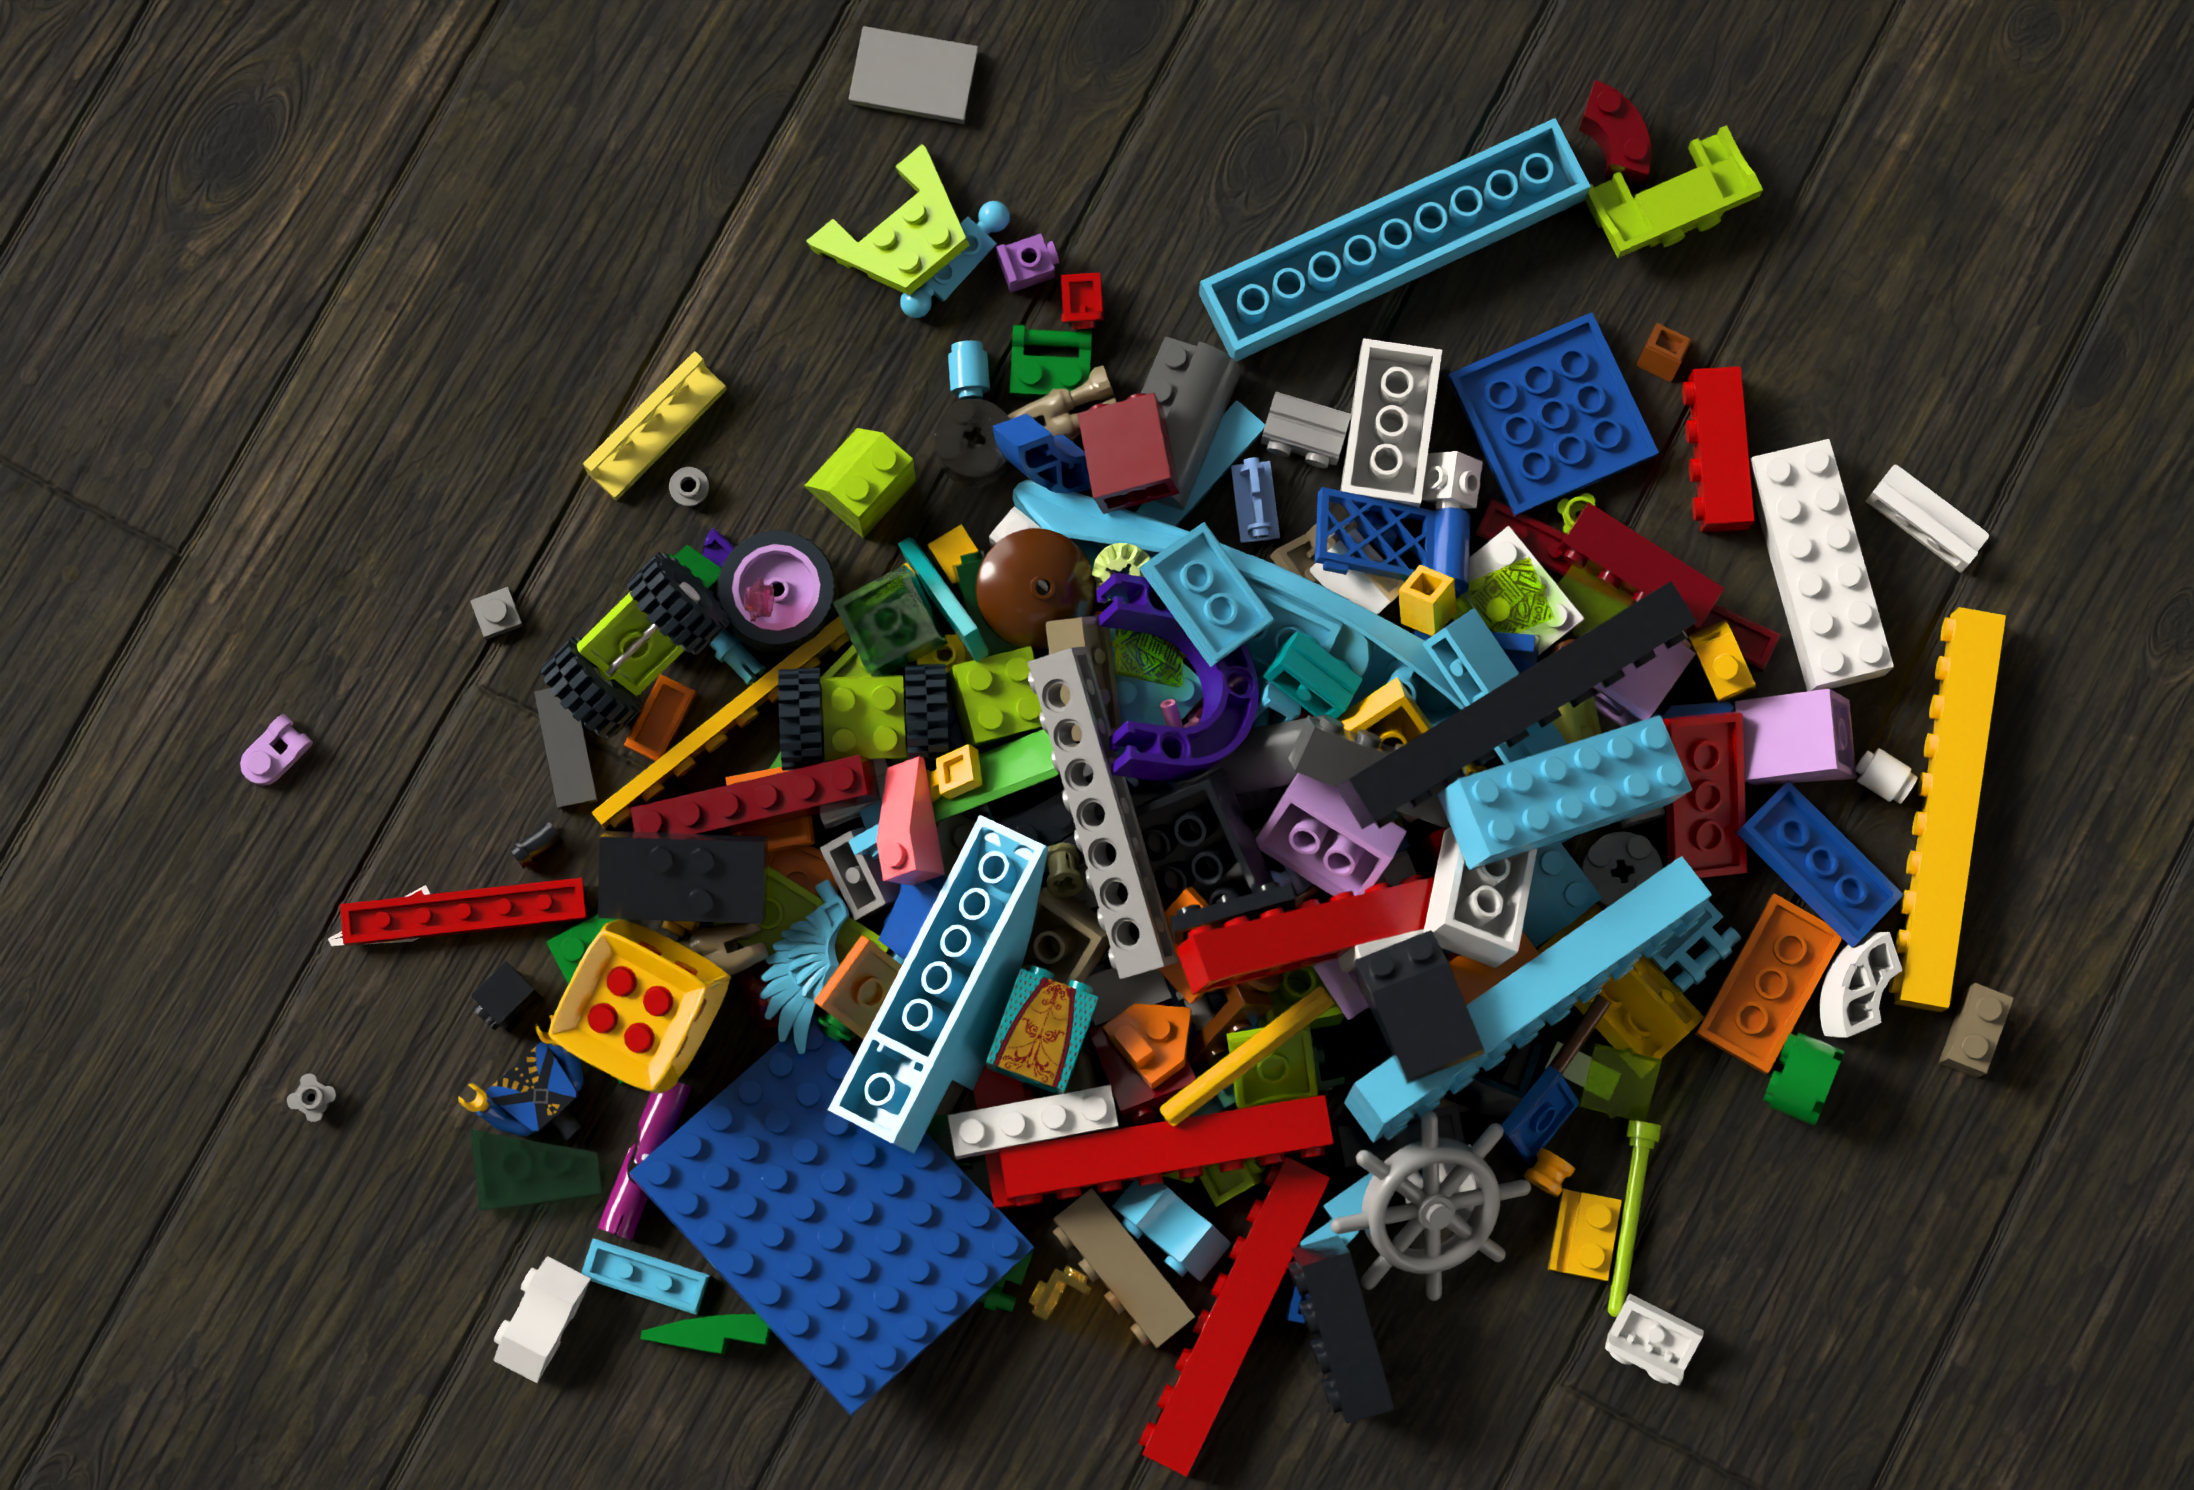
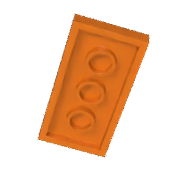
(1769, 984)

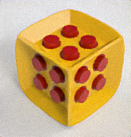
(639, 1006)

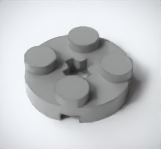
(1620, 847)

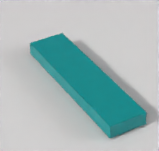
(944, 599)

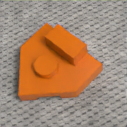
(1152, 1039)

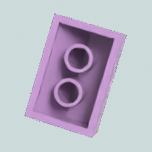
(1322, 840)

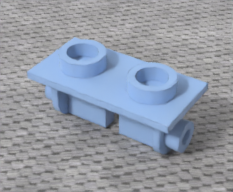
(1255, 501)

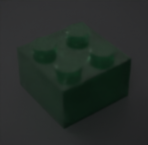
(890, 622)

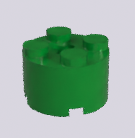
(1805, 1078)

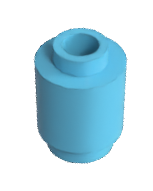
(968, 370)

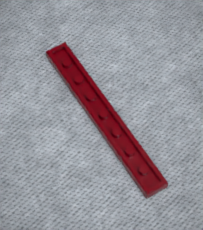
(1543, 542)

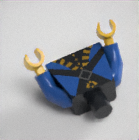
(534, 1093)

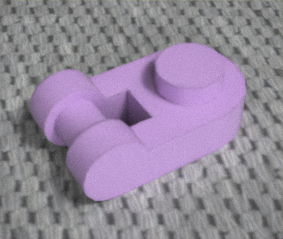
(262, 763)

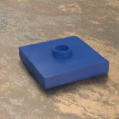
(1539, 1115)

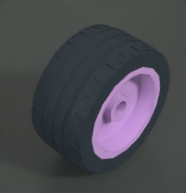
(806, 584)

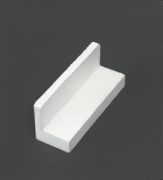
(1928, 518)

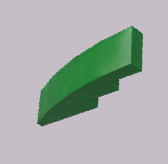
(710, 1332)

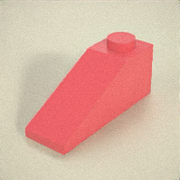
(907, 826)

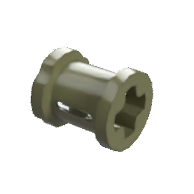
(1063, 870)

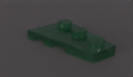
(530, 1172)

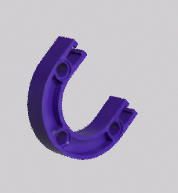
(1227, 688)

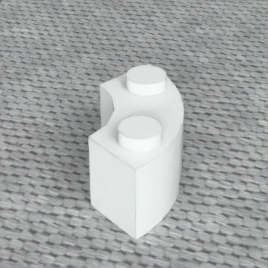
(1856, 984)
(539, 1322)

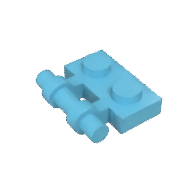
(1694, 970)

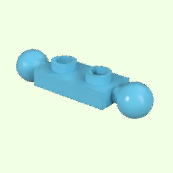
(992, 218)

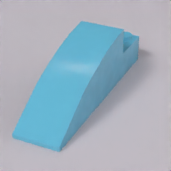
(949, 989)

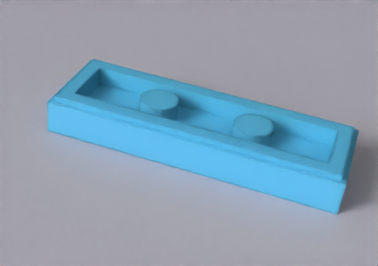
(645, 1276)

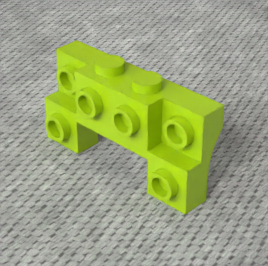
(1679, 204)

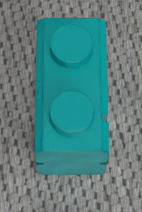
(1313, 676)

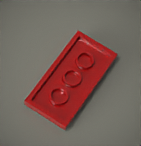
(1706, 818)

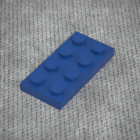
(1820, 864)

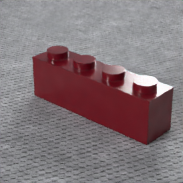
(1634, 563)

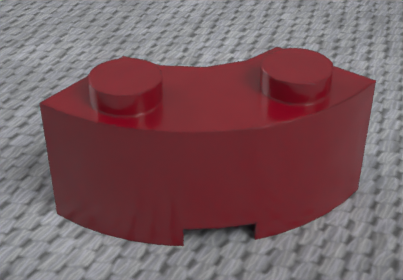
(1619, 133)

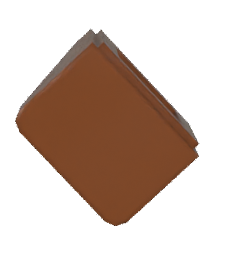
(1664, 352)

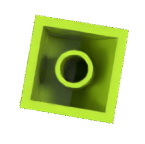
(863, 479)

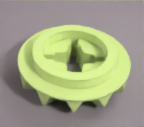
(1115, 558)

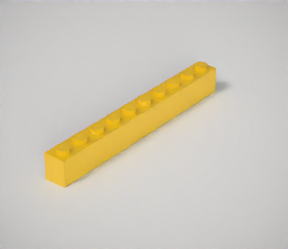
(1948, 809)

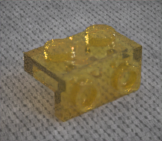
(1048, 1294)

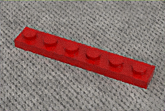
(463, 911)

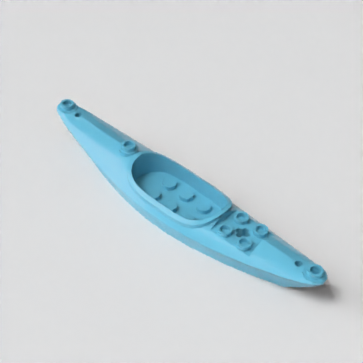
(1344, 629)

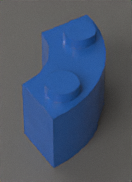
(1041, 456)

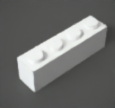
(1033, 1121)

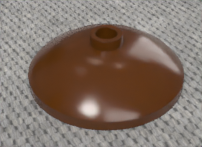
(1009, 580)

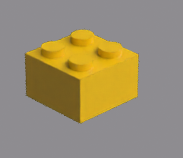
(1388, 714)

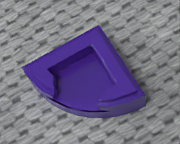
(716, 548)

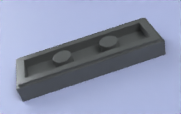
(565, 752)

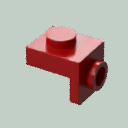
(1082, 300)

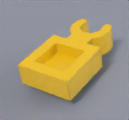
(955, 773)

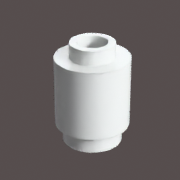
(1885, 775)

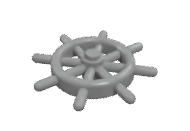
(1431, 1205)

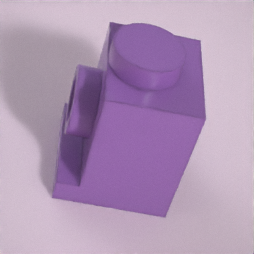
(1023, 274)

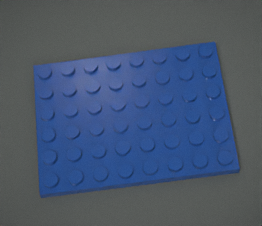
(826, 1226)

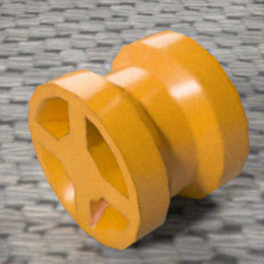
(1549, 1172)

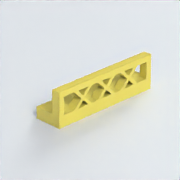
(654, 426)

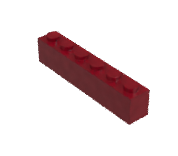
(763, 800)

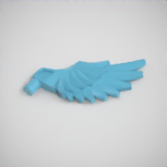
(804, 966)

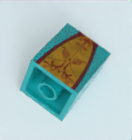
(1042, 1030)

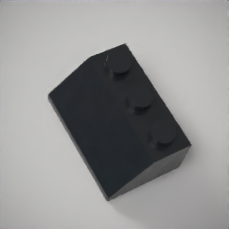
(1039, 810)

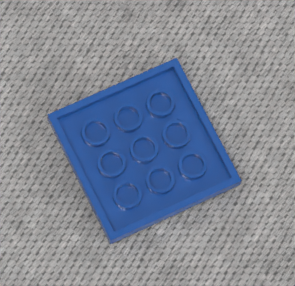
(1553, 415)

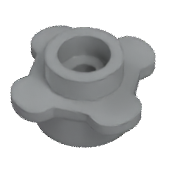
(323, 1096)

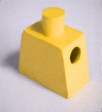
(1723, 662)

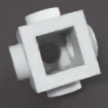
(1451, 480)

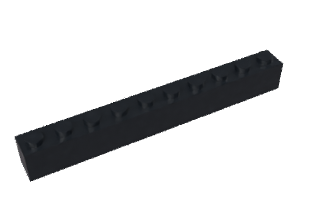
(1516, 705)

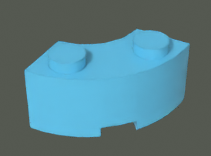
(1173, 1227)

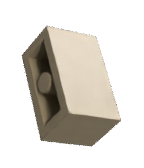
(1976, 1030)

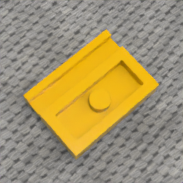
(1584, 1235)

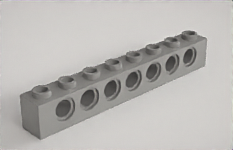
(1120, 825)

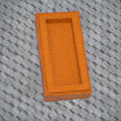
(660, 718)

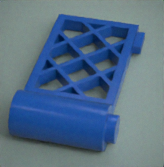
(1443, 538)

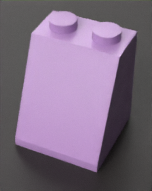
(1644, 688)
(1797, 738)

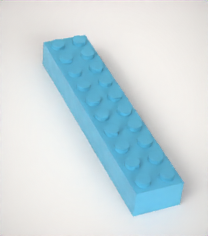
(1394, 240)
(1541, 993)

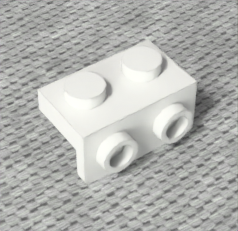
(1653, 1340)

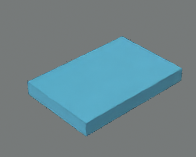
(1207, 594)

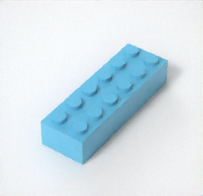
(1564, 792)

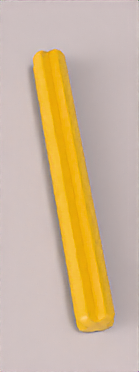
(1246, 1056)

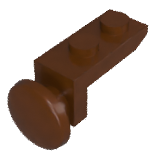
(1245, 1008)

